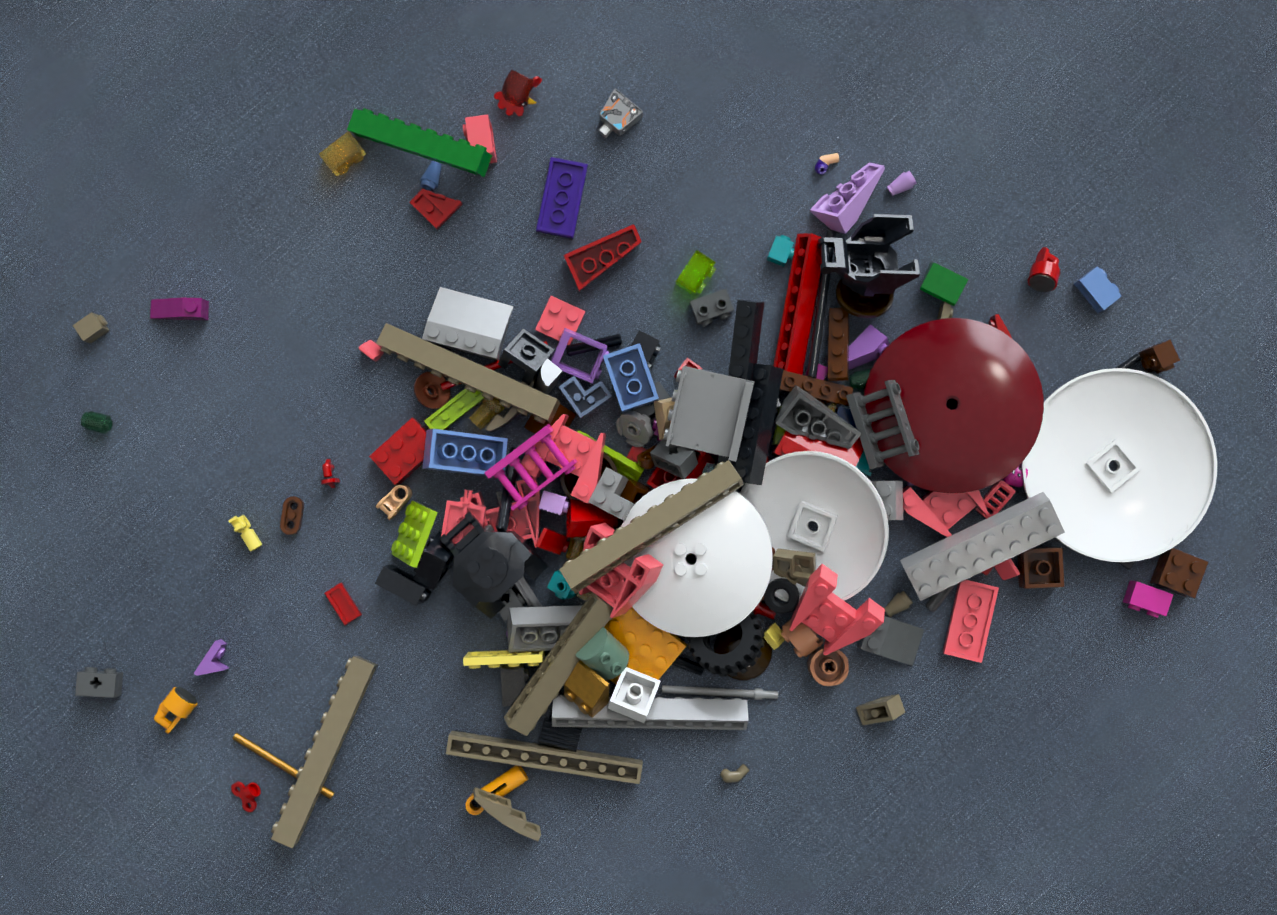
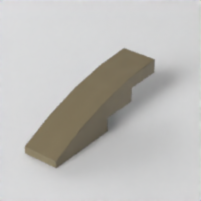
(502, 810)

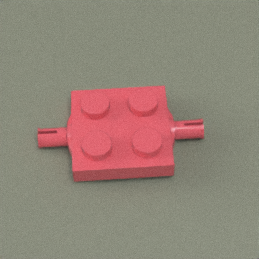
(455, 513)

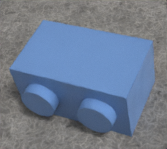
(1098, 289)

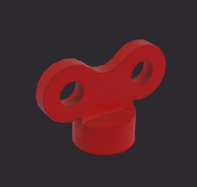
(247, 794)

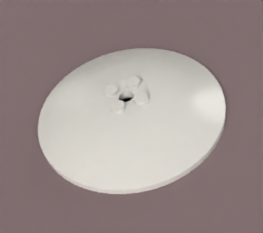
(843, 504)

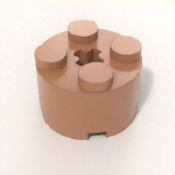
(802, 637)
(827, 677)

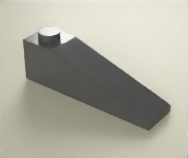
(811, 418)

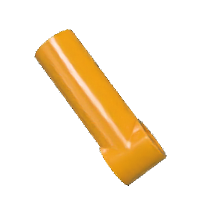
(512, 778)

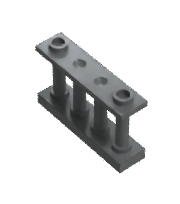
(869, 438)

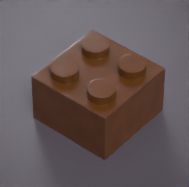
(1041, 568)
(1179, 572)

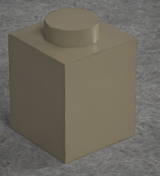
(91, 327)

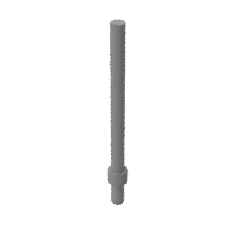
(757, 694)

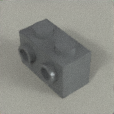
(711, 307)

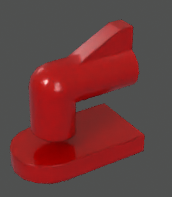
(327, 469)

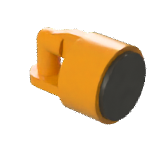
(179, 703)

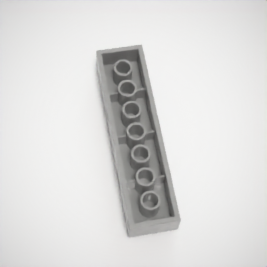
(982, 545)

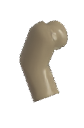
(734, 776)

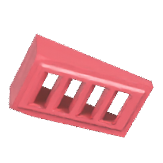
(1005, 498)

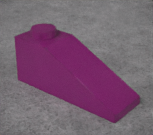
(180, 309)

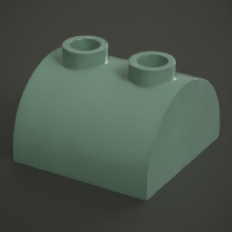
(604, 655)

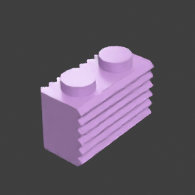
(554, 503)

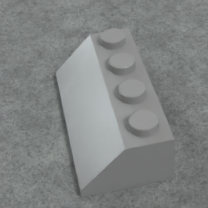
(538, 627)

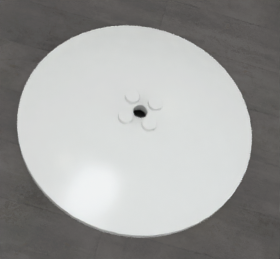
(1161, 457)

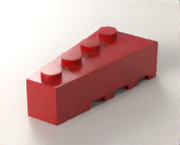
(597, 257)

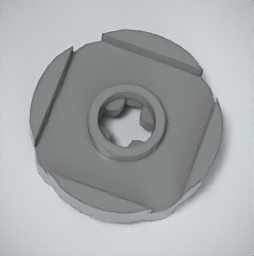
(632, 421)

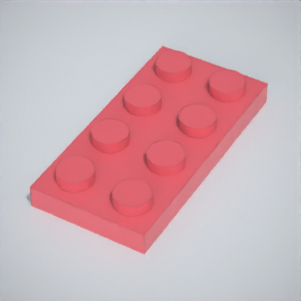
(970, 620)

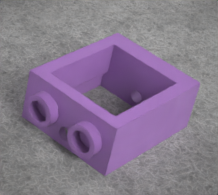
(595, 372)

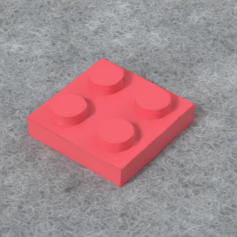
(558, 316)

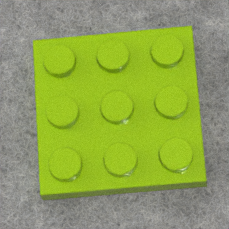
(413, 533)

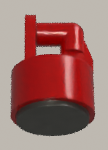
(1044, 272)

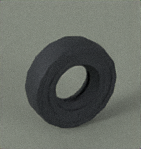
(779, 607)

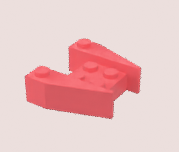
(573, 446)
(939, 509)
(524, 521)
(623, 584)
(831, 615)

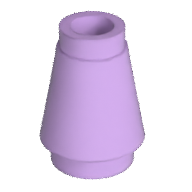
(902, 183)

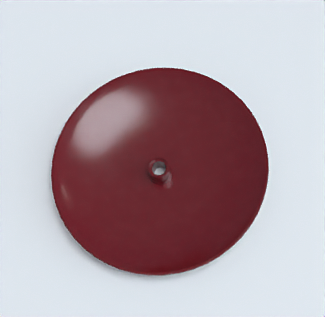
(995, 396)

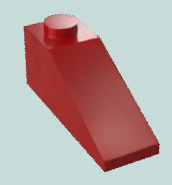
(553, 541)

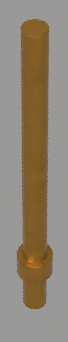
(274, 760)

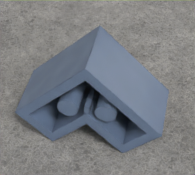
(585, 401)

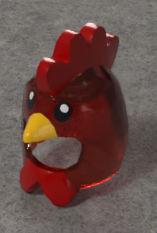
(516, 93)

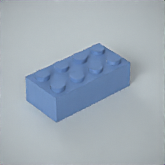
(462, 452)

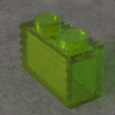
(695, 273)

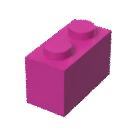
(1148, 598)

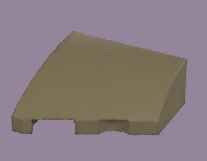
(794, 565)

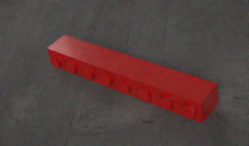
(799, 304)

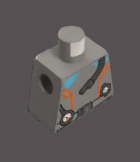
(618, 114)

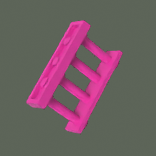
(513, 460)

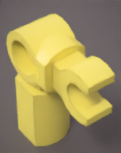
(241, 525)

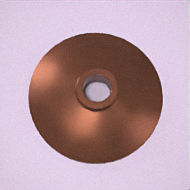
(430, 382)

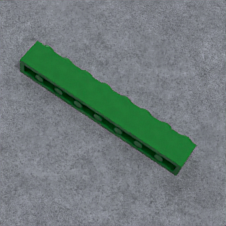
(420, 142)

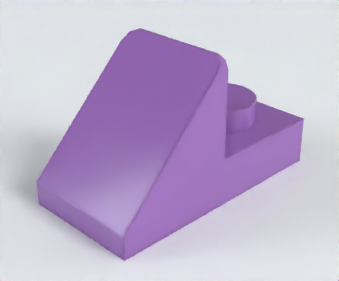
(210, 663)

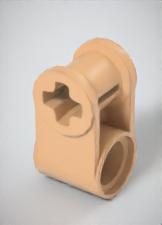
(391, 503)

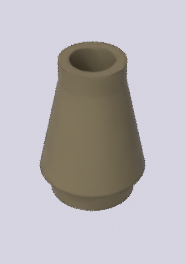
(898, 604)

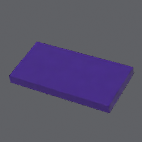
(562, 198)

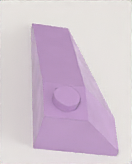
(843, 207)

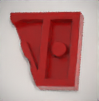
(435, 207)

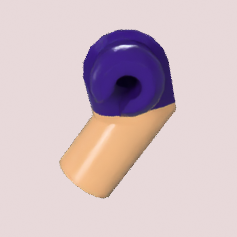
(824, 161)

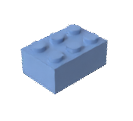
(631, 378)

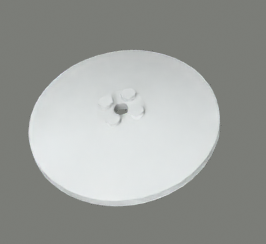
(729, 569)

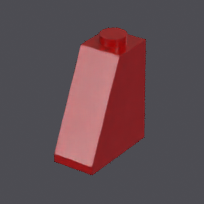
(583, 516)

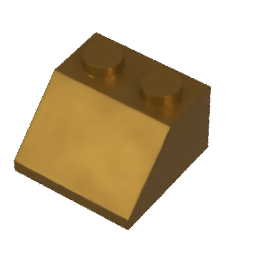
(587, 689)

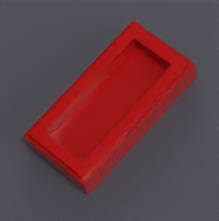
(343, 603)

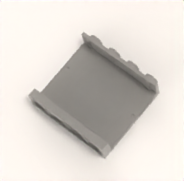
(709, 412)

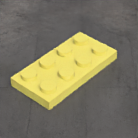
(495, 658)

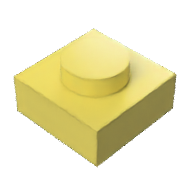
(773, 636)

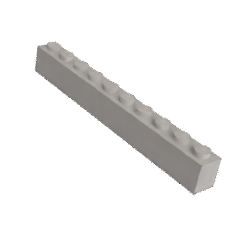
(663, 714)

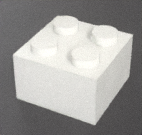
(634, 694)

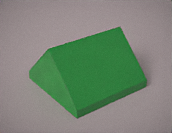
(943, 283)

